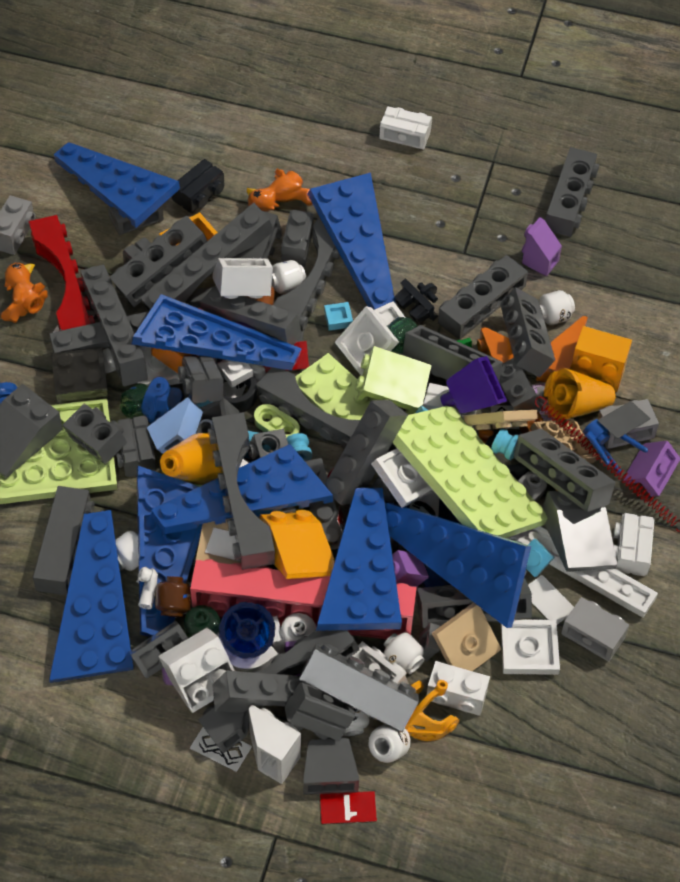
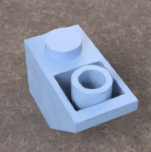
(175, 425)

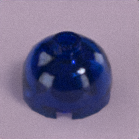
(247, 630)

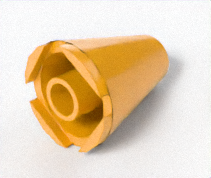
(576, 394)
(191, 460)

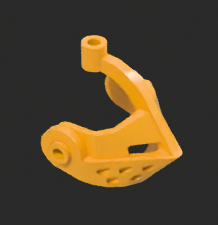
(433, 729)

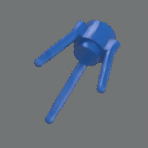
(598, 435)

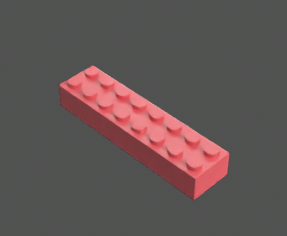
(227, 585)

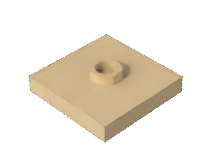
(467, 639)

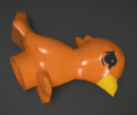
(283, 189)
(25, 295)

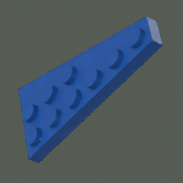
(119, 184)
(354, 225)
(190, 330)
(265, 485)
(166, 553)
(471, 560)
(363, 578)
(94, 619)

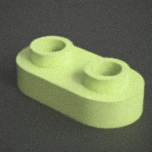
(278, 419)

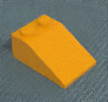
(299, 544)

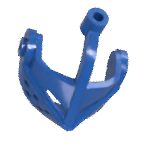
(160, 399)

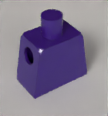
(473, 387)

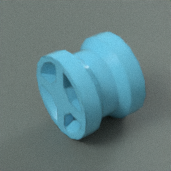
(300, 444)
(505, 444)

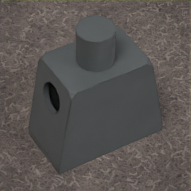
(330, 767)

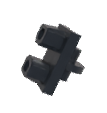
(423, 307)

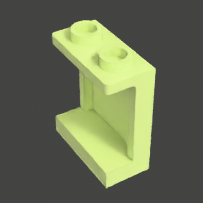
(393, 378)

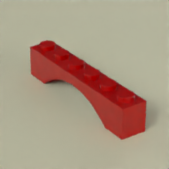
(50, 244)

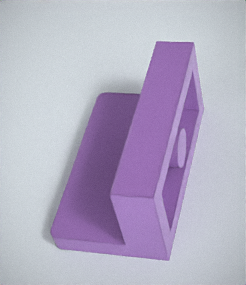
(654, 467)

